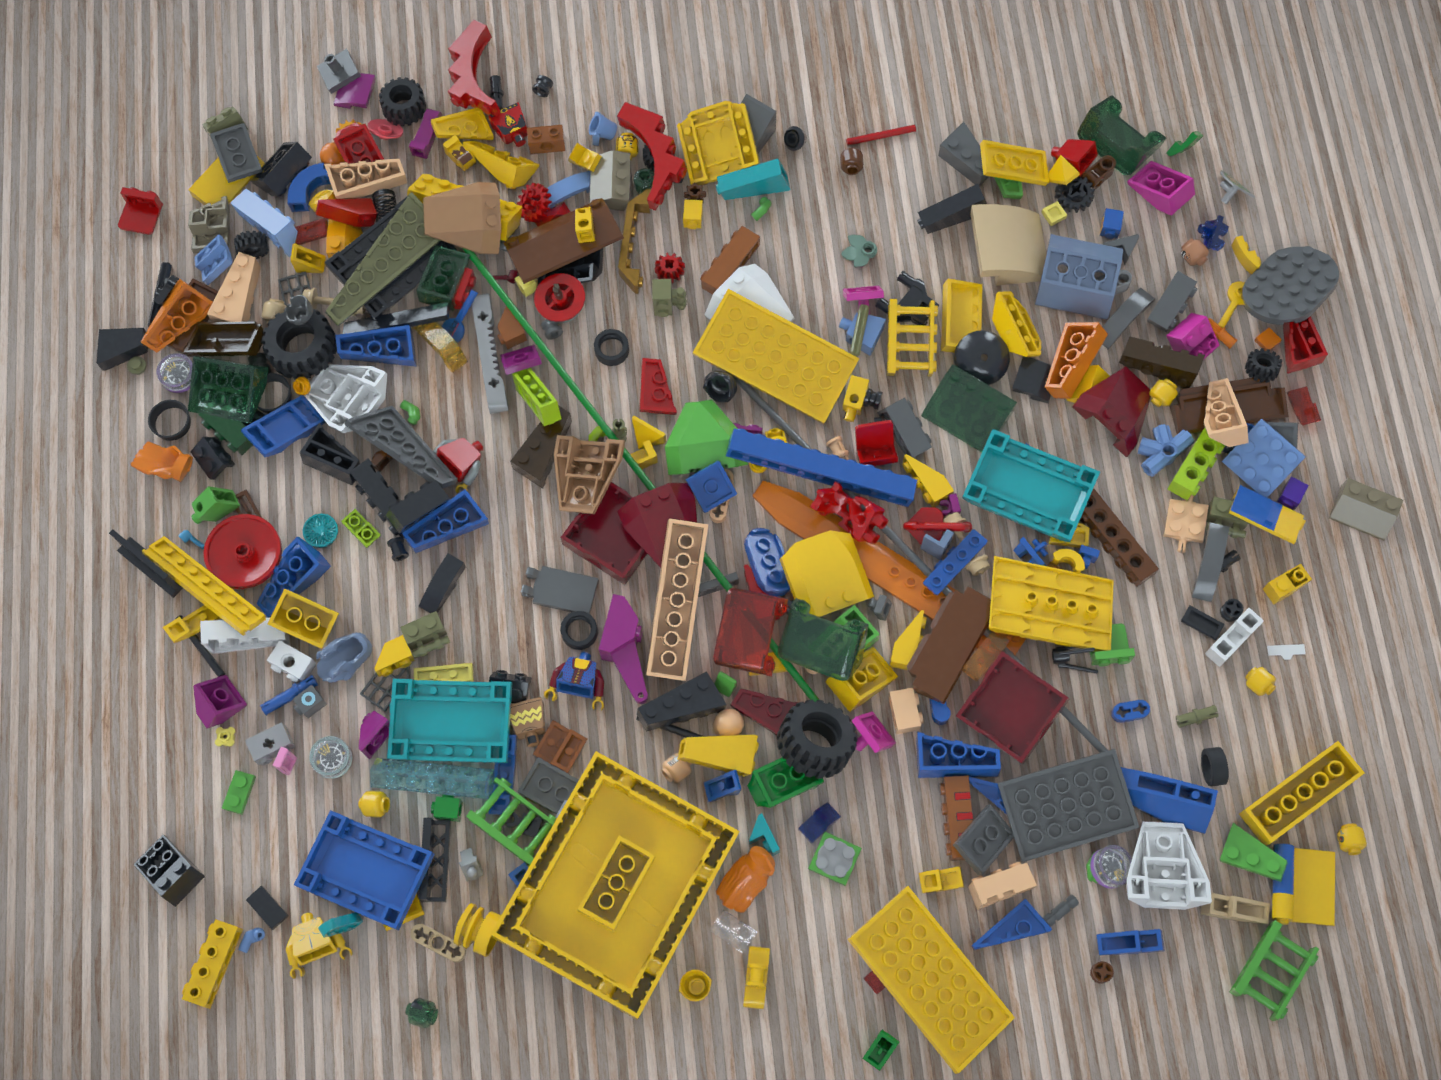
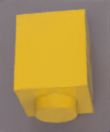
(692, 214)

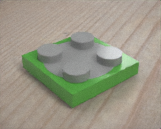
(834, 858)

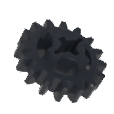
(1077, 194)

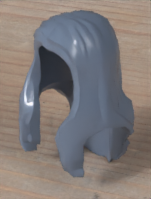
(343, 657)

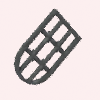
(290, 290)
(378, 686)

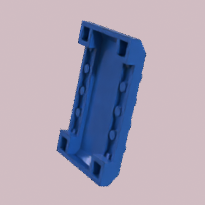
(364, 870)

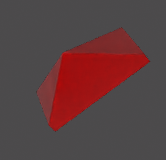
(554, 213)

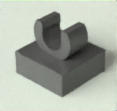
(881, 607)

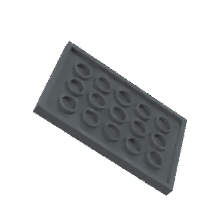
(1068, 805)

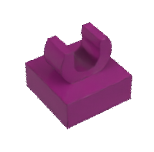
(952, 504)

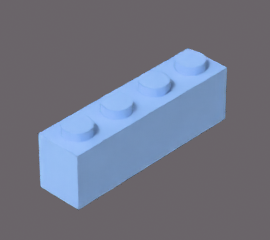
(266, 219)

